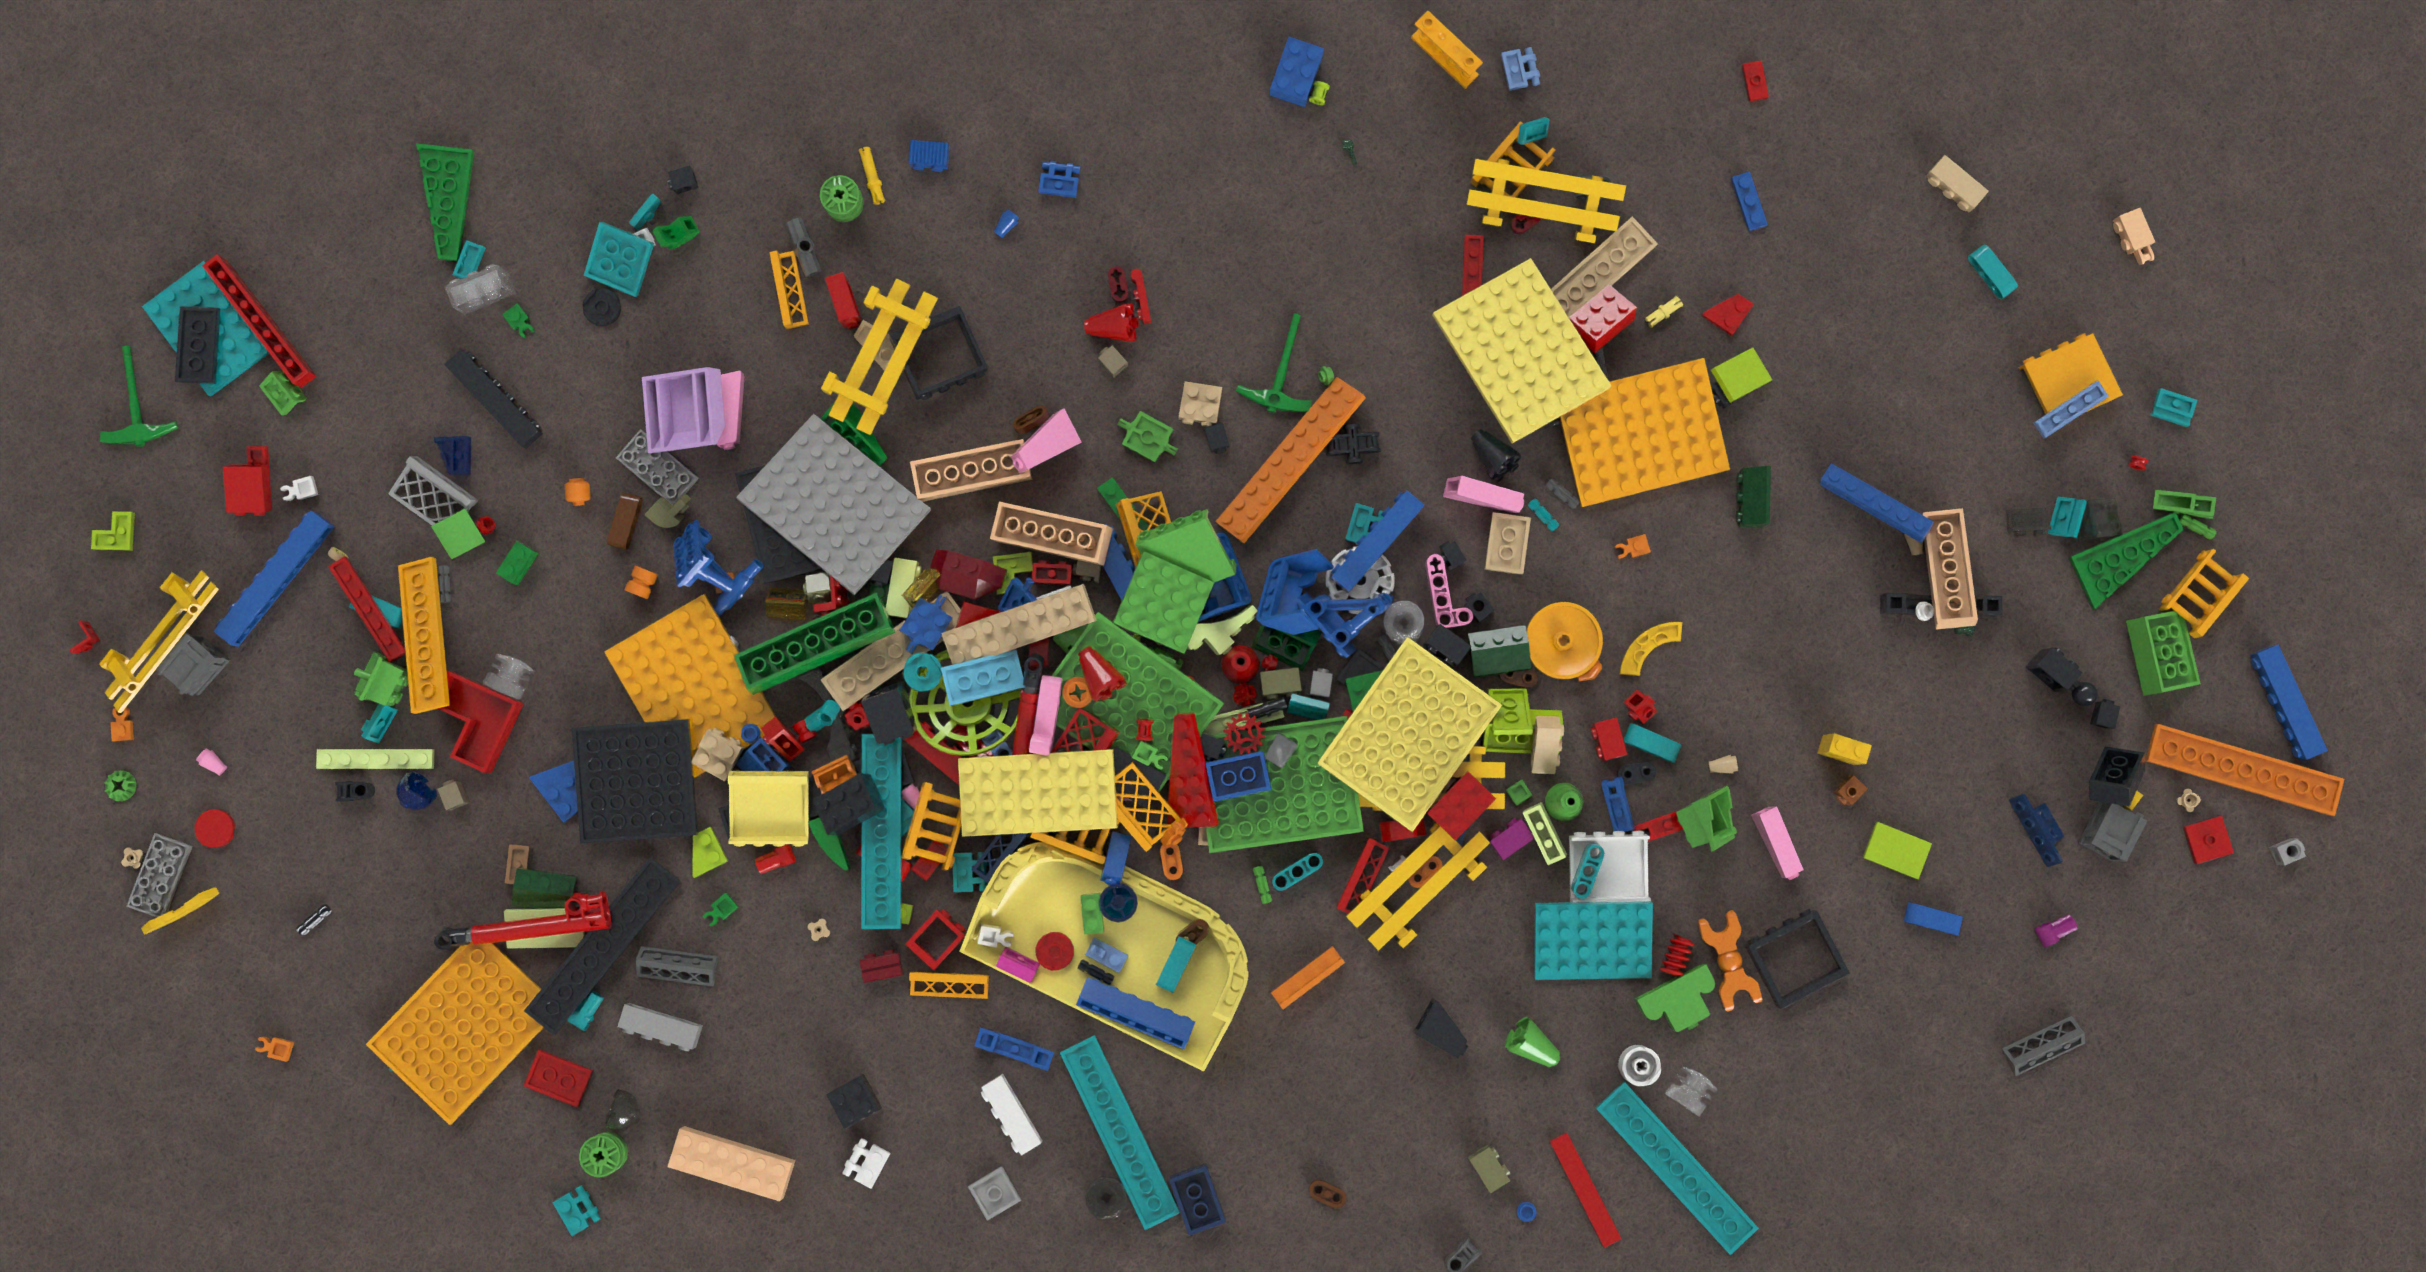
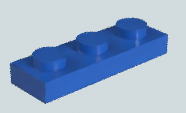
(1749, 201)

